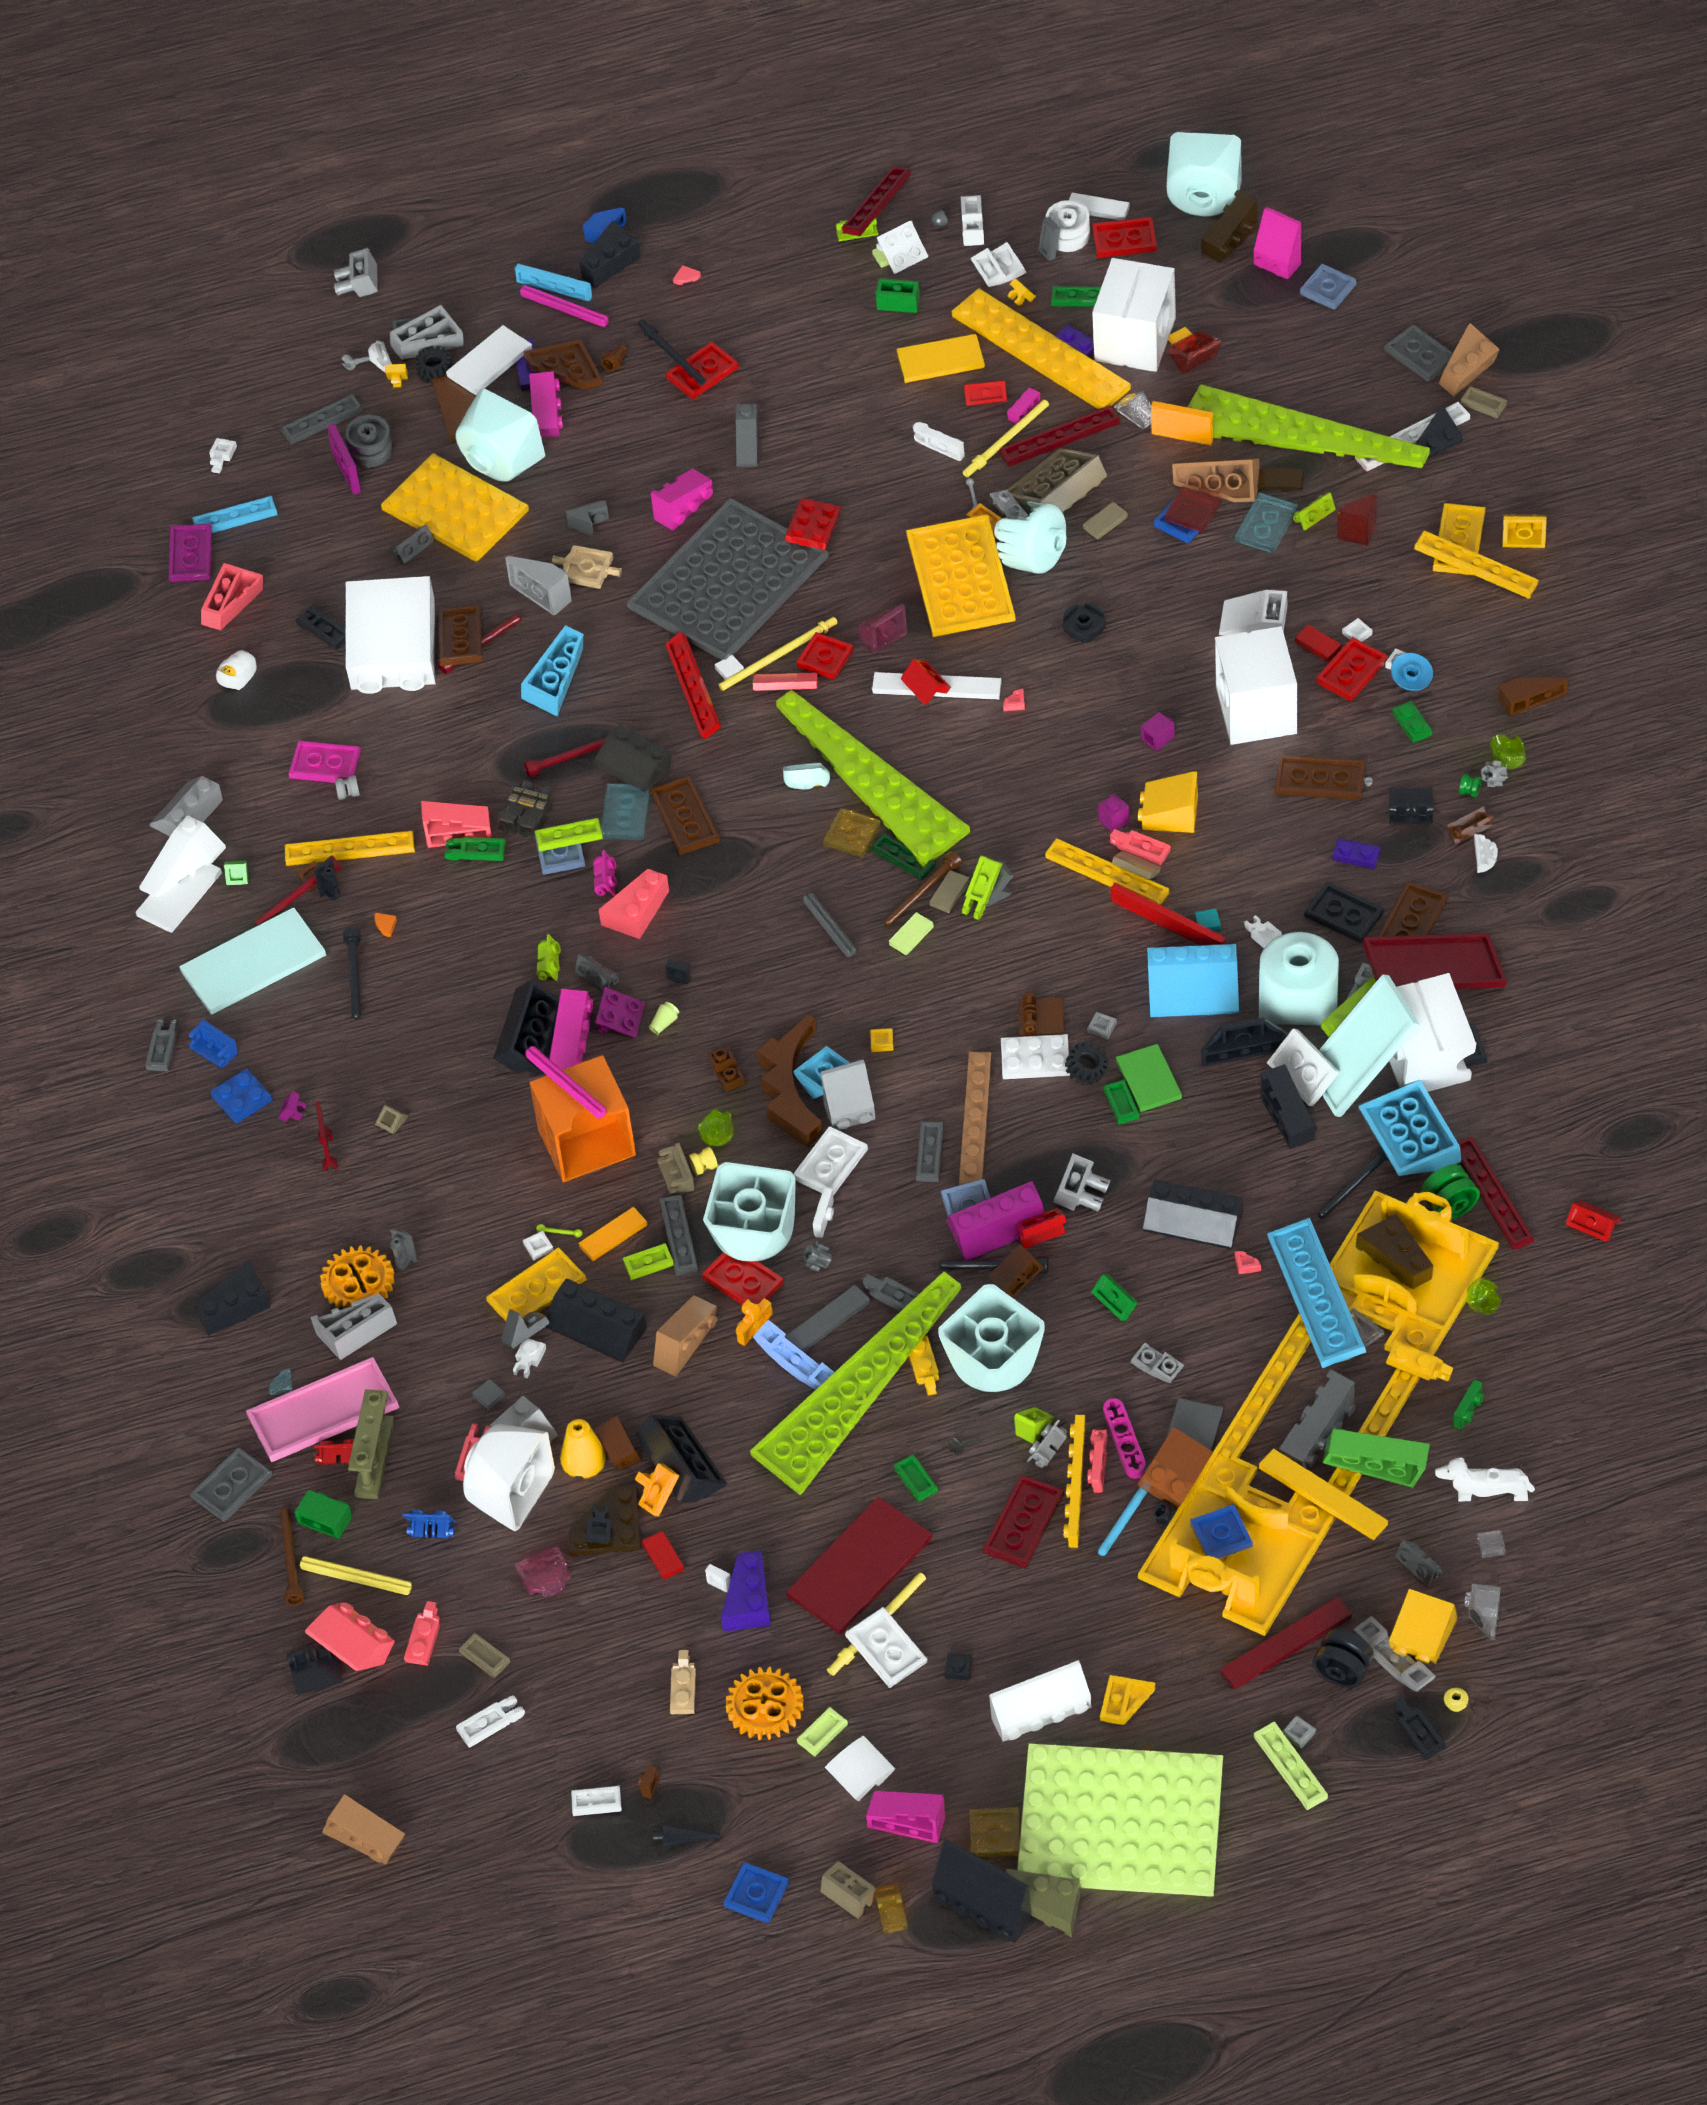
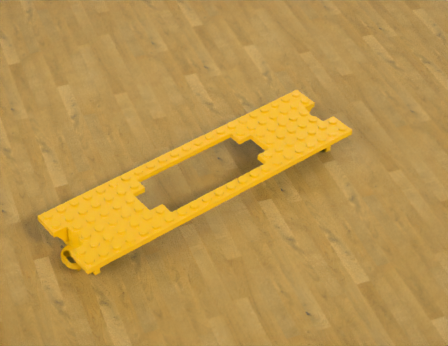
(1291, 1532)

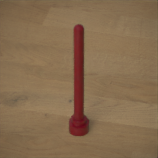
(486, 638)
(533, 767)
(293, 895)

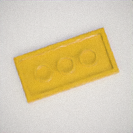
(940, 358)
(1463, 527)
(535, 1286)

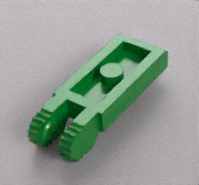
(475, 849)

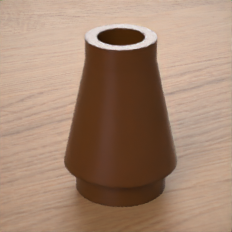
(612, 360)

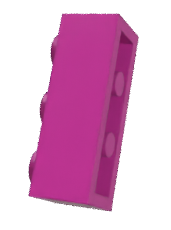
(1023, 405)

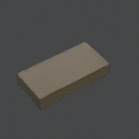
(1483, 402)
(1105, 520)
(1136, 865)
(949, 891)
(484, 1655)

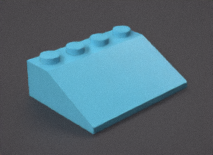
(1193, 980)
(1411, 1130)

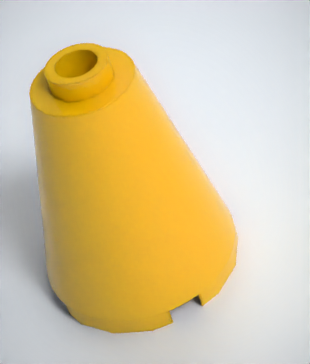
(582, 1450)

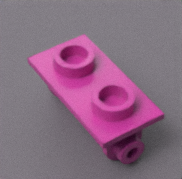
(604, 868)

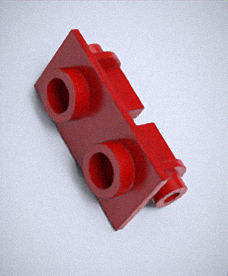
(329, 1451)

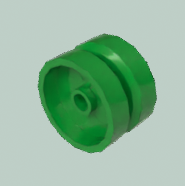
(1455, 1186)

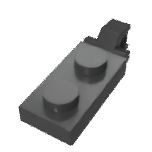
(889, 1292)

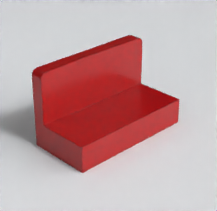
(985, 392)
(924, 680)
(1592, 1220)
(1041, 1228)

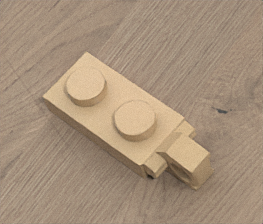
(683, 1685)

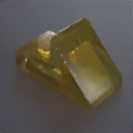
(890, 1908)

